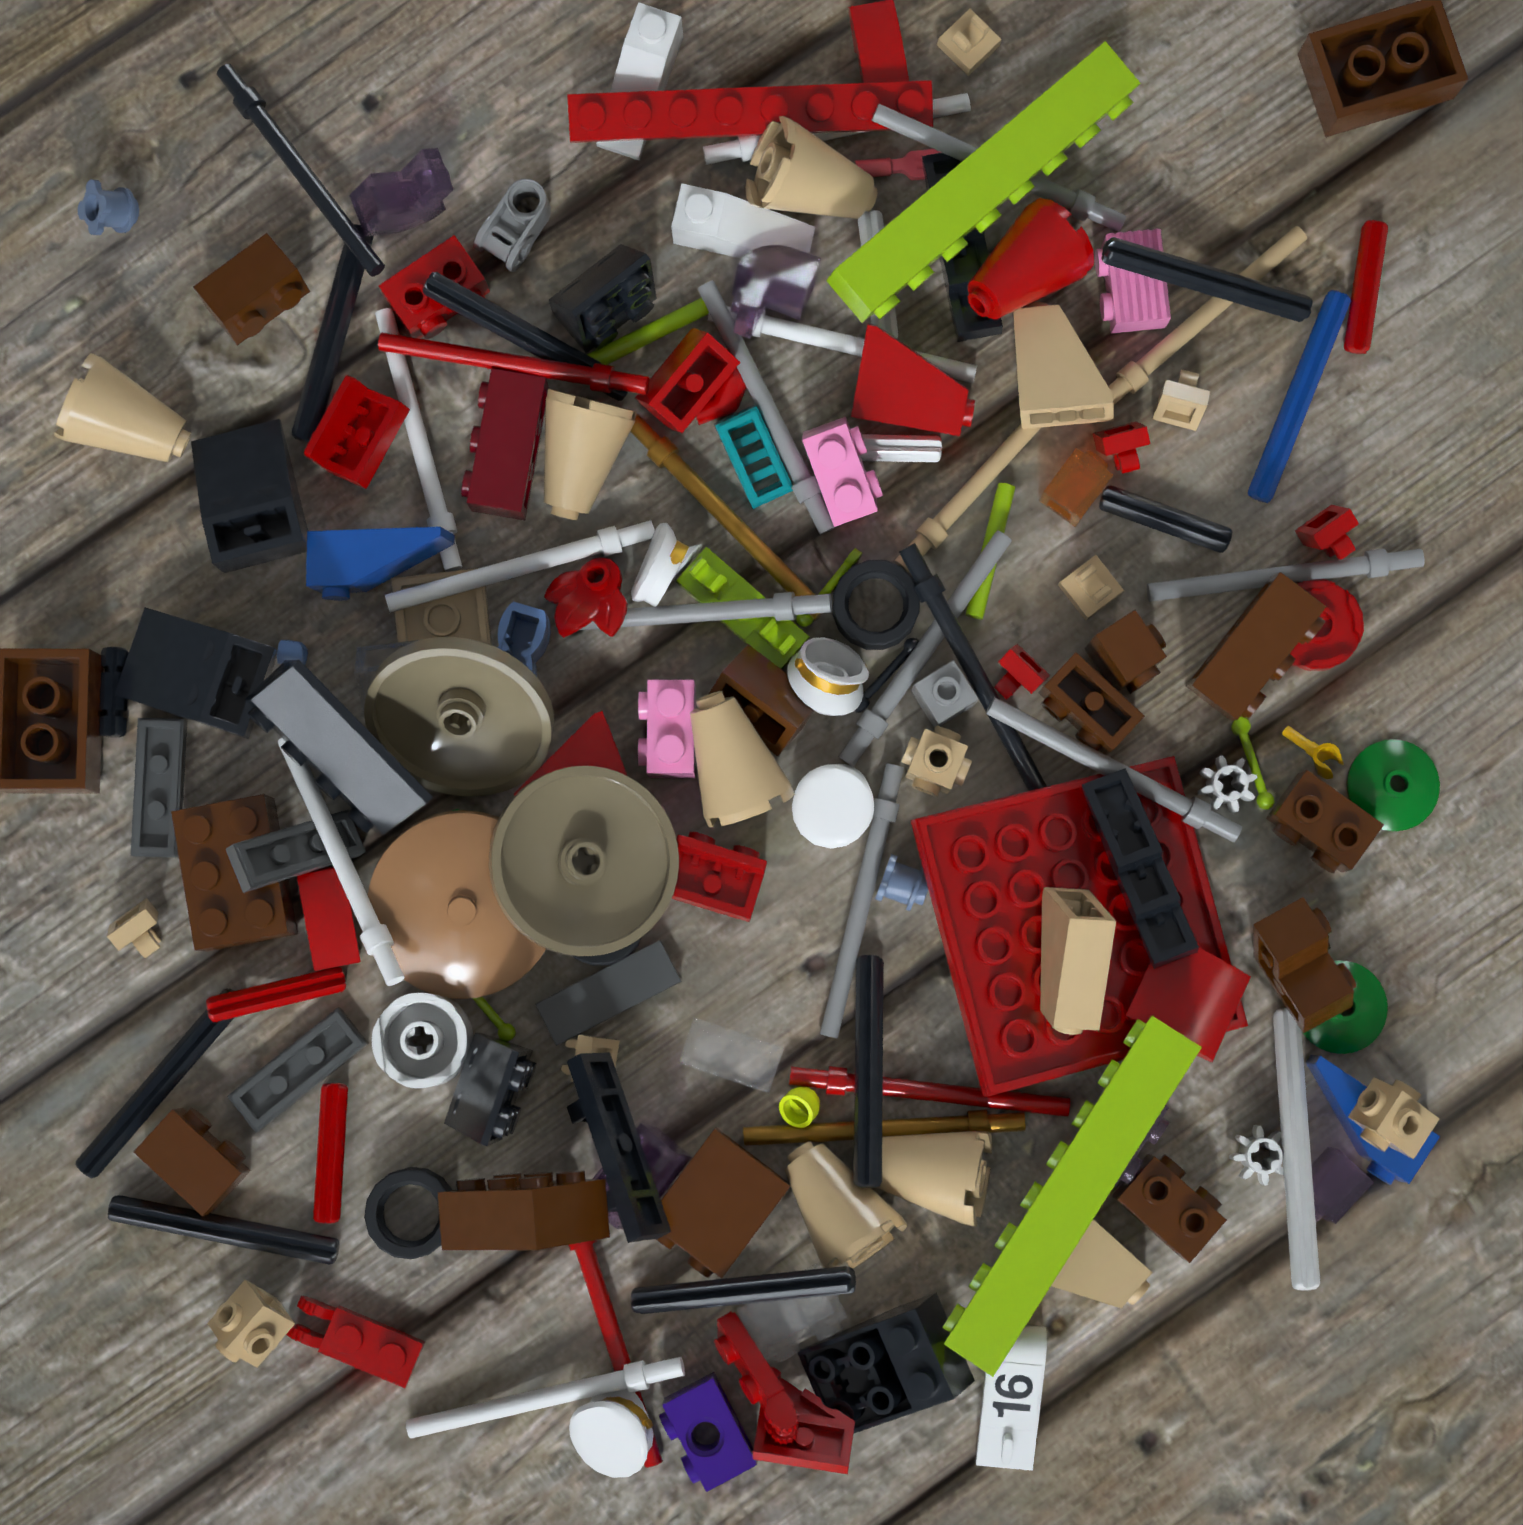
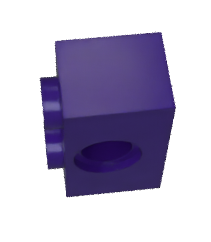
(701, 1403)

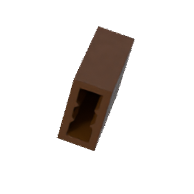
(719, 1203)

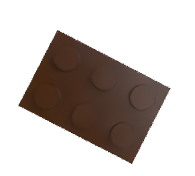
(1382, 66)
(1258, 648)
(50, 721)
(215, 902)
(523, 1212)

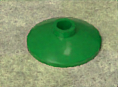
(1371, 790)
(1363, 1023)

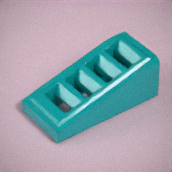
(737, 421)

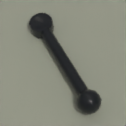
(909, 645)

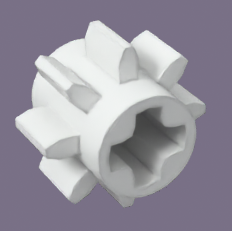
(1239, 782)
(1251, 1145)

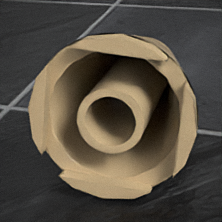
(806, 175)
(119, 415)
(580, 450)
(733, 763)
(939, 1172)
(840, 1217)

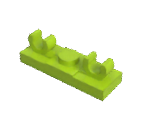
(712, 580)

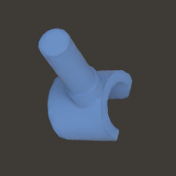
(291, 651)

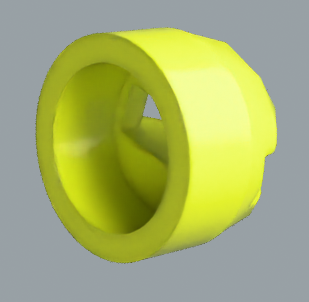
(800, 1106)

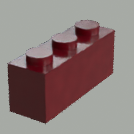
(506, 444)

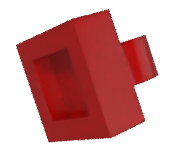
(1121, 443)
(1329, 530)
(1021, 671)

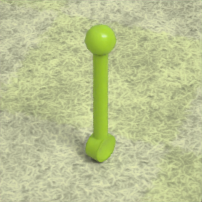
(805, 619)
(1241, 728)
(505, 1030)

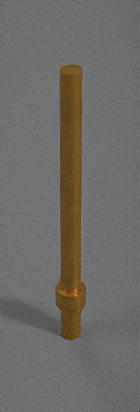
(665, 454)
(842, 1131)

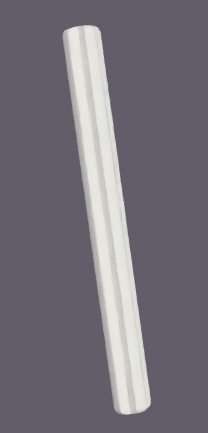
(1296, 1152)

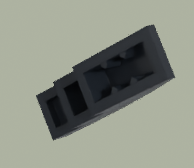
(963, 266)
(1139, 868)

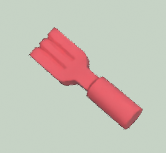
(909, 165)

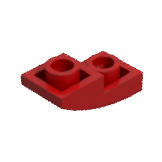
(878, 42)
(328, 919)

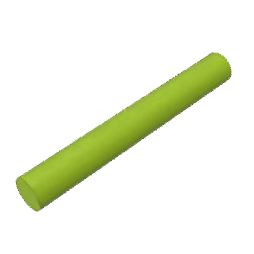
(651, 332)
(997, 521)

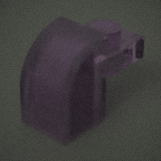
(403, 198)
(772, 279)

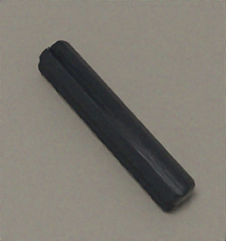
(1165, 519)

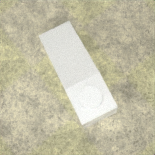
(645, 62)
(731, 225)

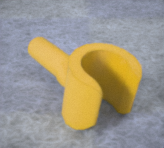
(1317, 752)

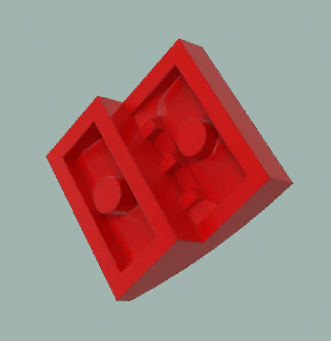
(1192, 997)

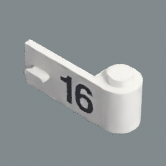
(1013, 1404)

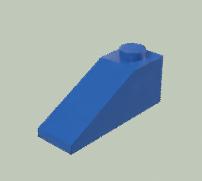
(365, 558)
(1342, 1094)

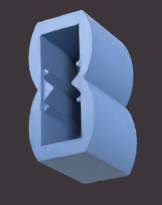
(524, 633)

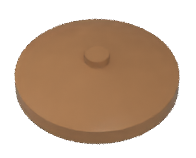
(443, 911)

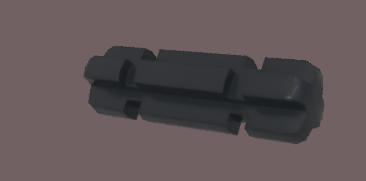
(112, 722)

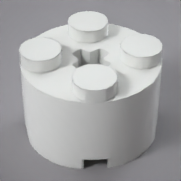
(408, 1063)

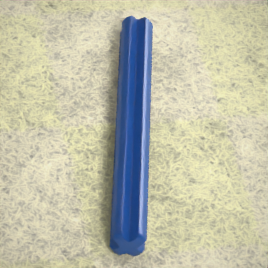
(1299, 396)

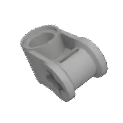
(510, 232)

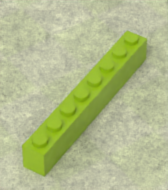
(983, 182)
(1071, 1195)

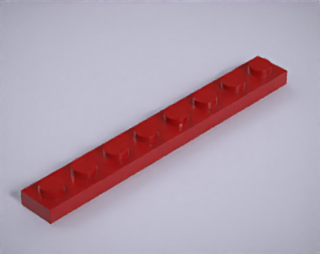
(742, 110)

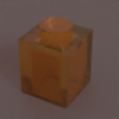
(1076, 486)

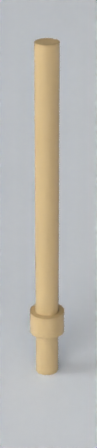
(1134, 375)
(933, 531)

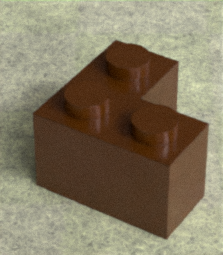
(1296, 960)

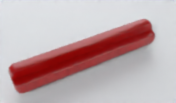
(1366, 287)
(276, 994)
(330, 1153)

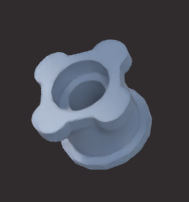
(108, 208)
(903, 884)

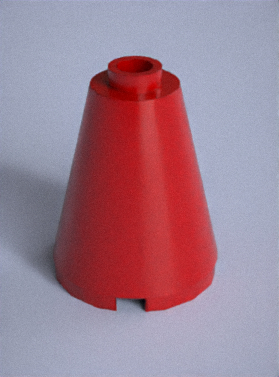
(1031, 261)

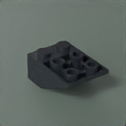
(606, 297)
(248, 497)
(195, 671)
(488, 1089)
(888, 1365)

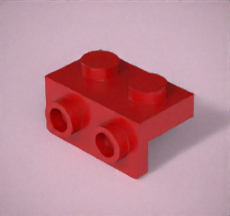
(355, 432)
(717, 876)

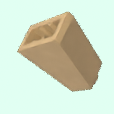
(1056, 372)
(1074, 959)
(1103, 1270)

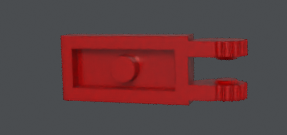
(360, 1342)
(757, 1378)

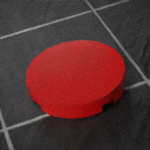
(1346, 629)

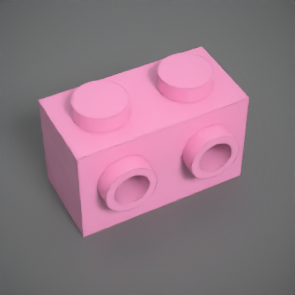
(839, 470)
(669, 739)

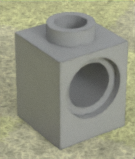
(944, 694)

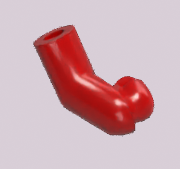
(725, 400)

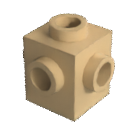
(931, 778)
(1393, 1117)
(250, 1324)

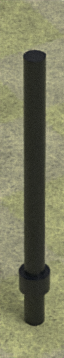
(252, 107)
(929, 590)

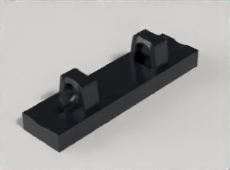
(618, 1145)

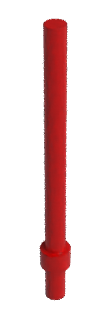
(599, 377)
(837, 1081)
(608, 1322)

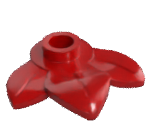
(584, 601)

